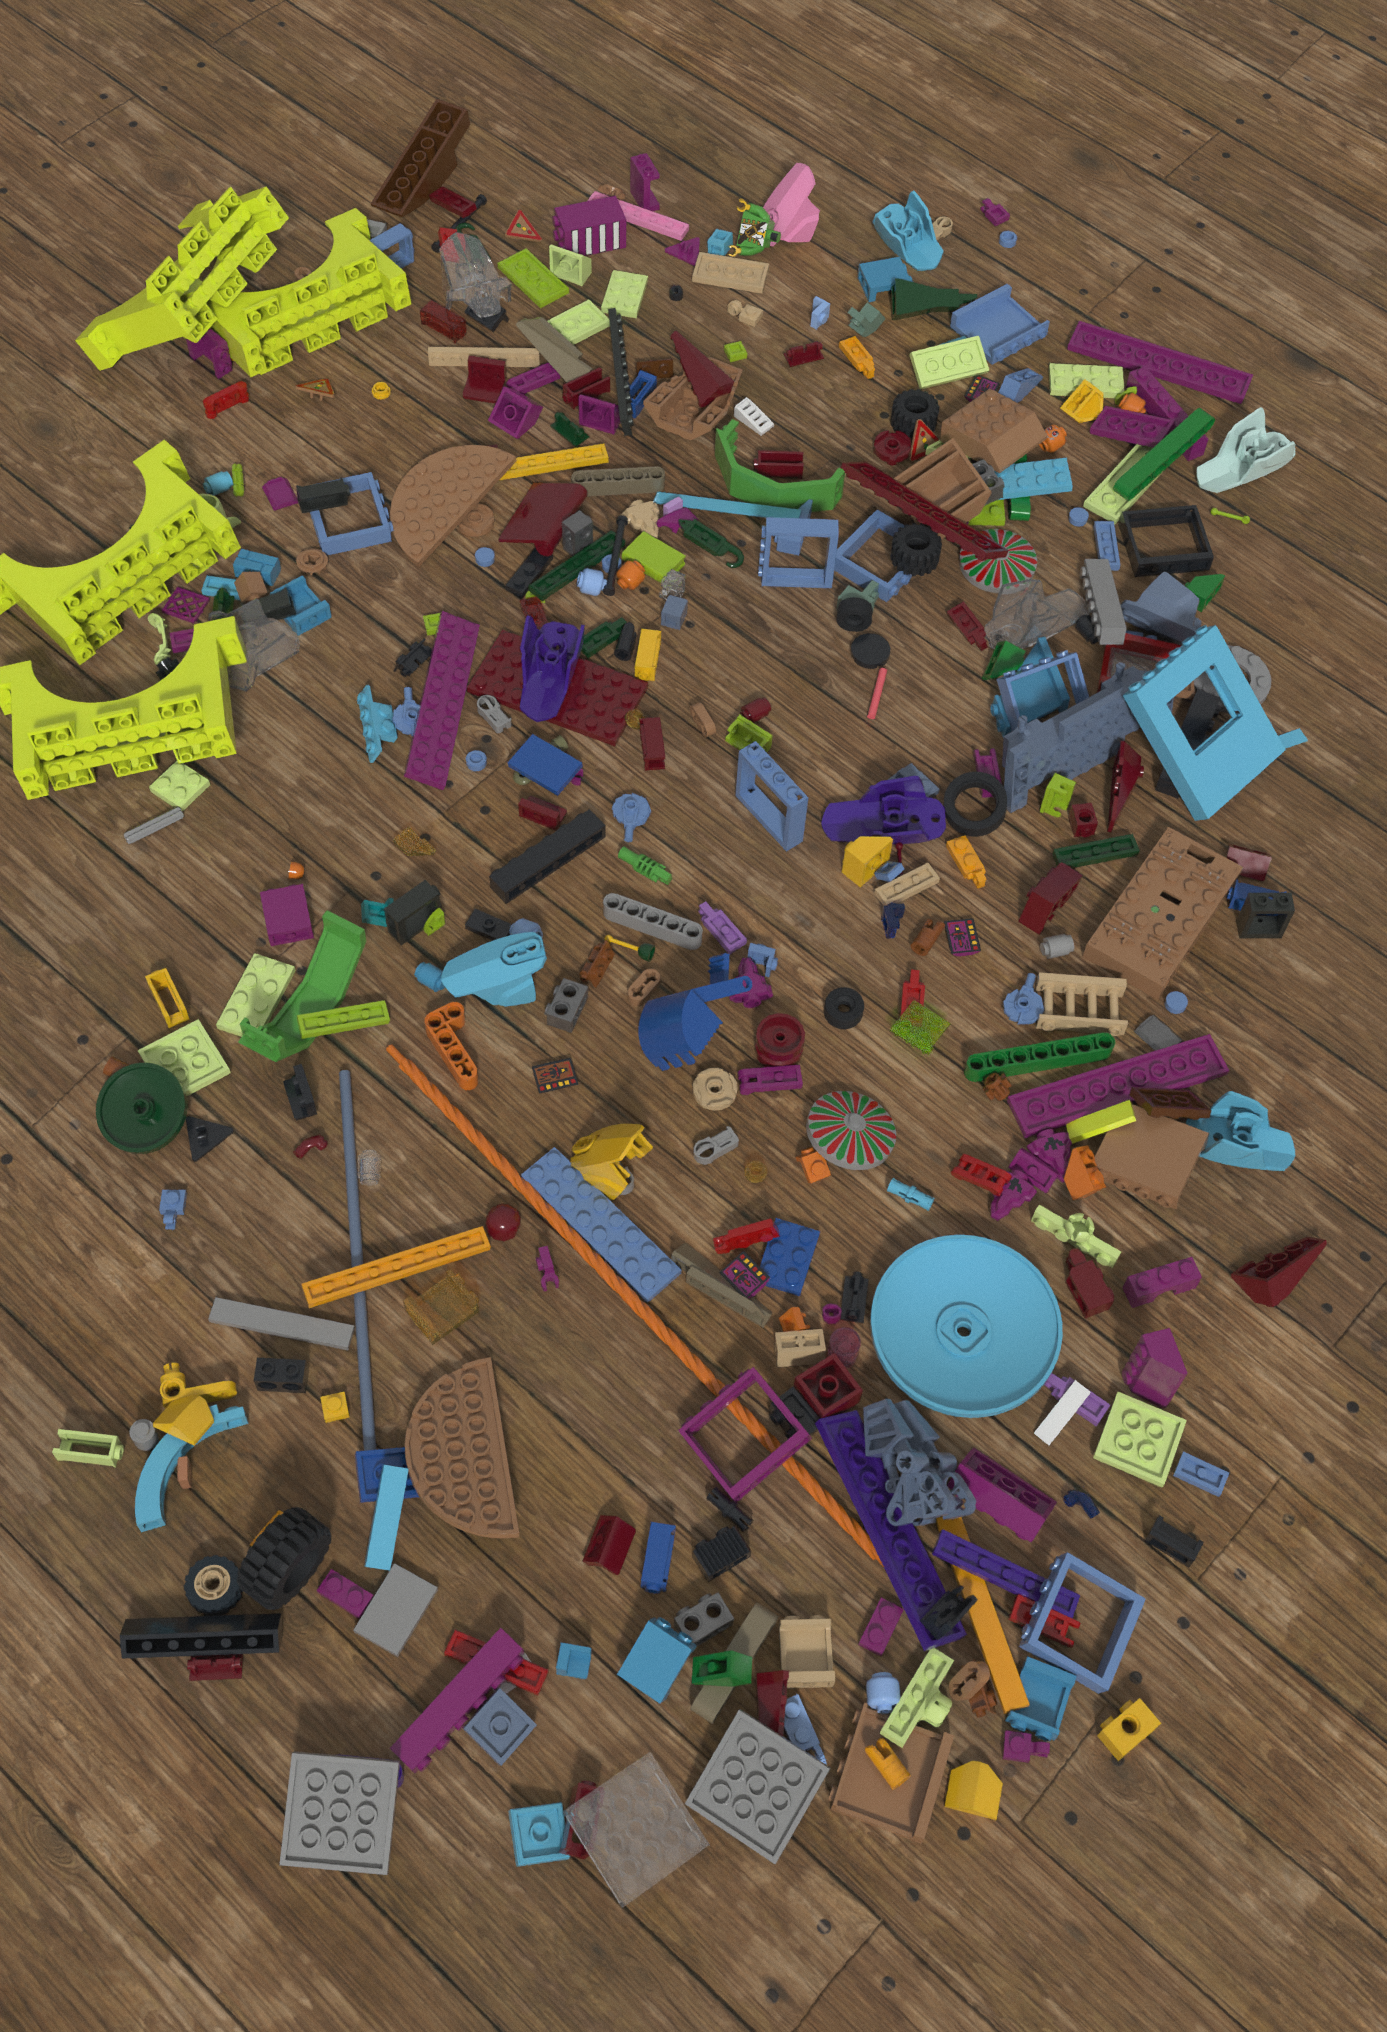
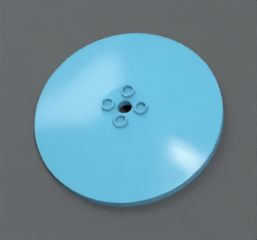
(972, 1286)

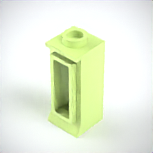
(71, 1437)

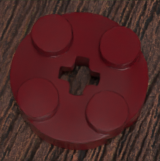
(888, 454)

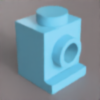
(719, 242)

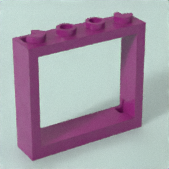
(769, 1464)

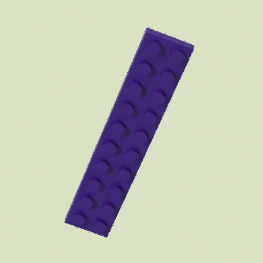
(896, 1546)

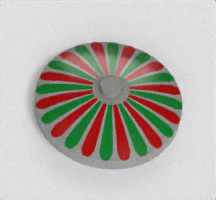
(992, 574)
(851, 1130)

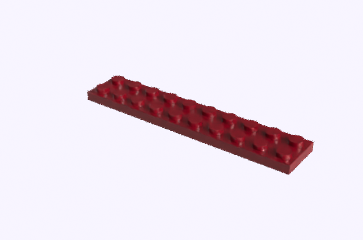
(924, 510)

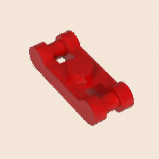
(225, 399)
(981, 1174)

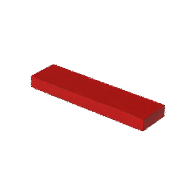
(526, 1676)

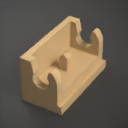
(799, 1347)

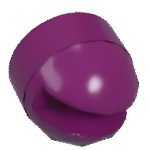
(831, 1308)

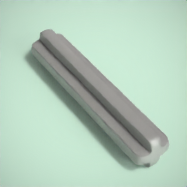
(153, 825)

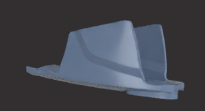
(1165, 610)

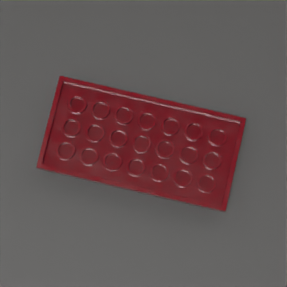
(592, 704)

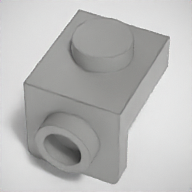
(376, 228)

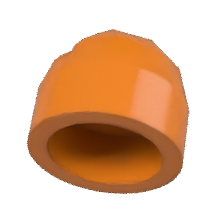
(296, 870)

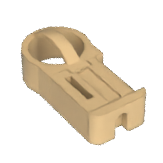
(942, 231)

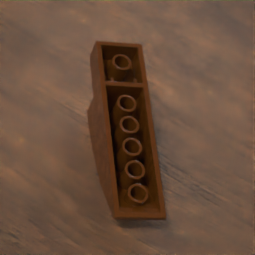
(425, 161)

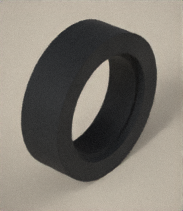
(975, 780)

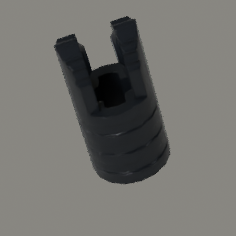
(626, 643)

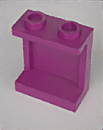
(641, 174)
(214, 349)
(286, 914)

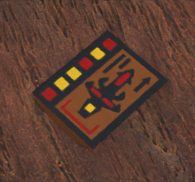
(554, 1075)

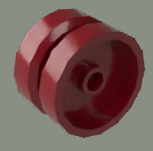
(779, 1040)

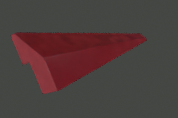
(704, 375)
(771, 1698)

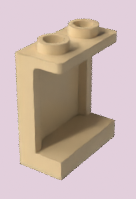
(807, 1651)

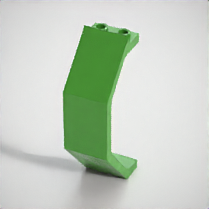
(761, 490)
(319, 991)

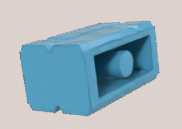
(256, 562)

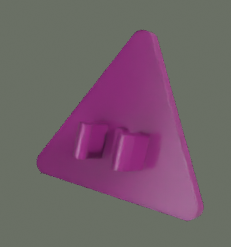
(686, 250)

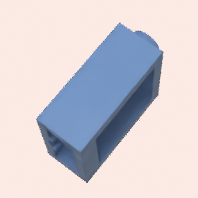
(392, 236)

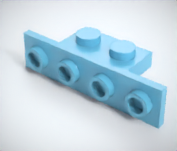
(376, 723)

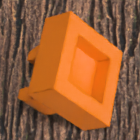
(793, 1320)

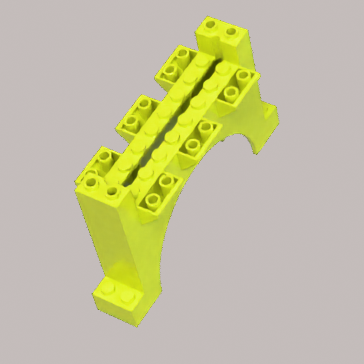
(228, 230)
(347, 285)
(171, 535)
(180, 713)

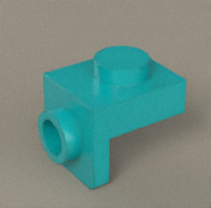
(374, 913)

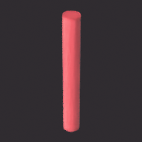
(877, 693)

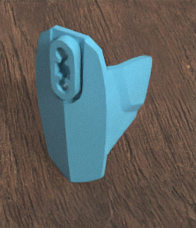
(915, 239)
(498, 970)
(1244, 1135)

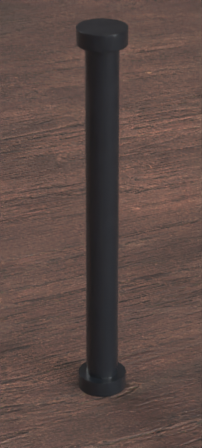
(480, 201)
(609, 589)

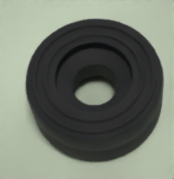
(854, 614)
(840, 1019)

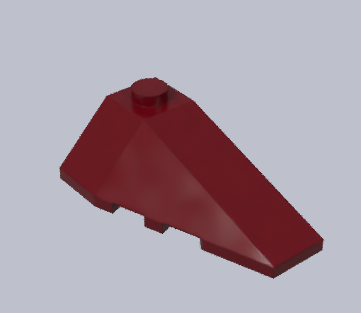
(1125, 774)
(1279, 1273)

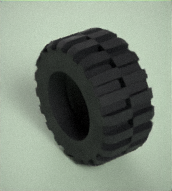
(284, 1558)

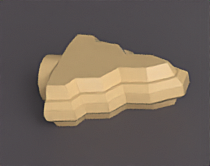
(643, 516)

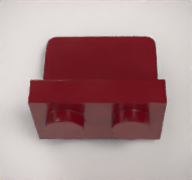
(484, 379)

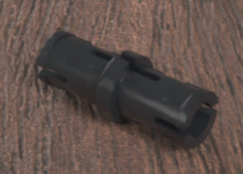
(729, 1509)

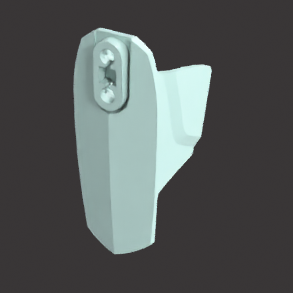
(1245, 455)

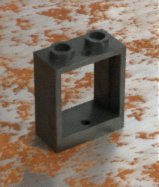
(410, 912)
(1265, 926)

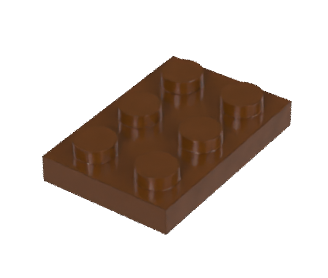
(1170, 1103)

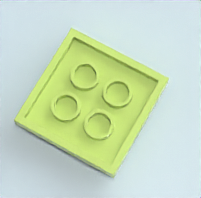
(188, 1056)
(1140, 1439)

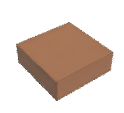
(184, 1472)

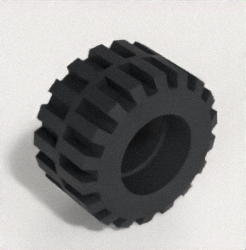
(913, 406)
(927, 551)

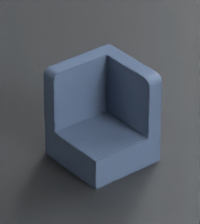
(674, 612)

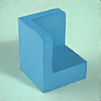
(573, 1661)

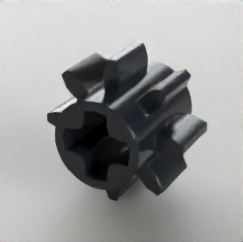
(166, 667)

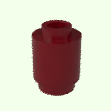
(756, 709)

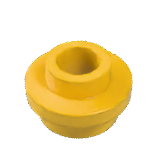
(381, 390)

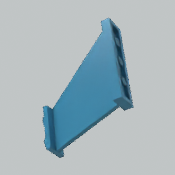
(1034, 694)

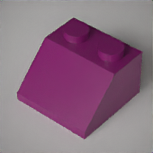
(514, 412)
(598, 414)

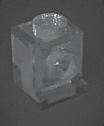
(673, 584)

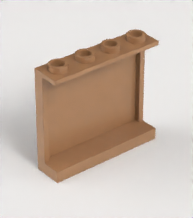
(1151, 1157)
(867, 1795)

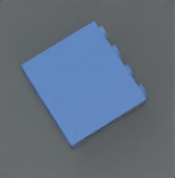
(999, 323)

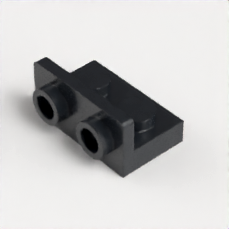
(489, 322)
(300, 1094)
(799, 1409)

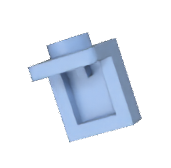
(820, 312)

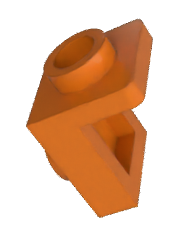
(813, 1164)

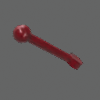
(899, 846)

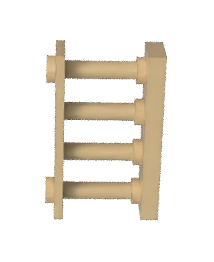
(1084, 985)

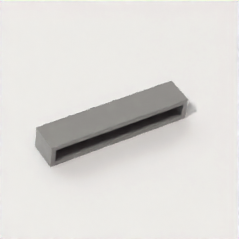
(1103, 602)

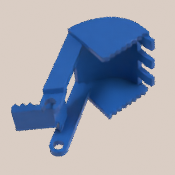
(683, 1020)

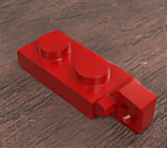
(912, 991)
(746, 1235)

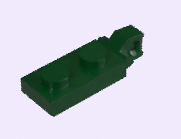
(602, 637)

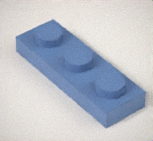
(1107, 543)

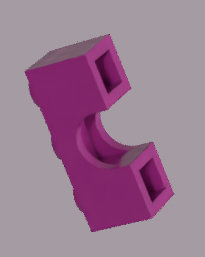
(1147, 1285)

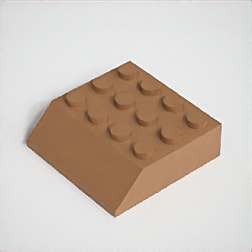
(994, 430)
(948, 482)

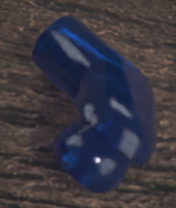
(1082, 1499)

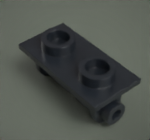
(407, 663)
(854, 1298)

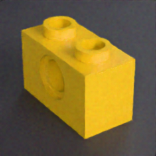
(1118, 1740)

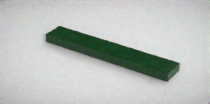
(570, 569)

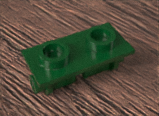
(568, 429)
(223, 601)

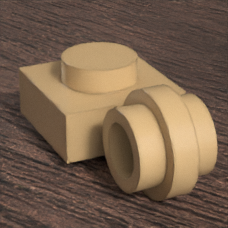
(748, 314)

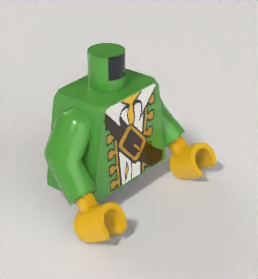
(755, 230)

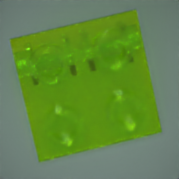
(920, 1027)

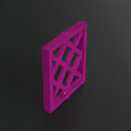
(181, 615)

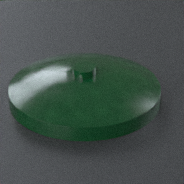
(141, 1108)

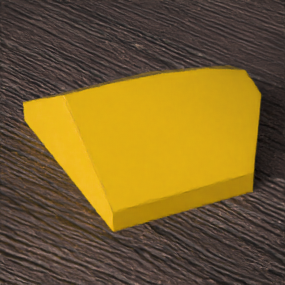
(1084, 403)
(186, 1418)
(974, 1790)

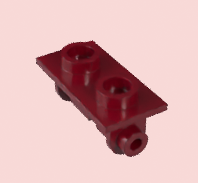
(801, 355)
(215, 1667)

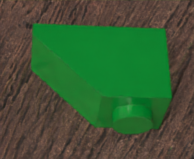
(1205, 588)
(1004, 658)
(722, 1669)

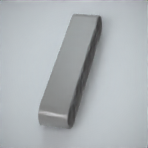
(659, 929)

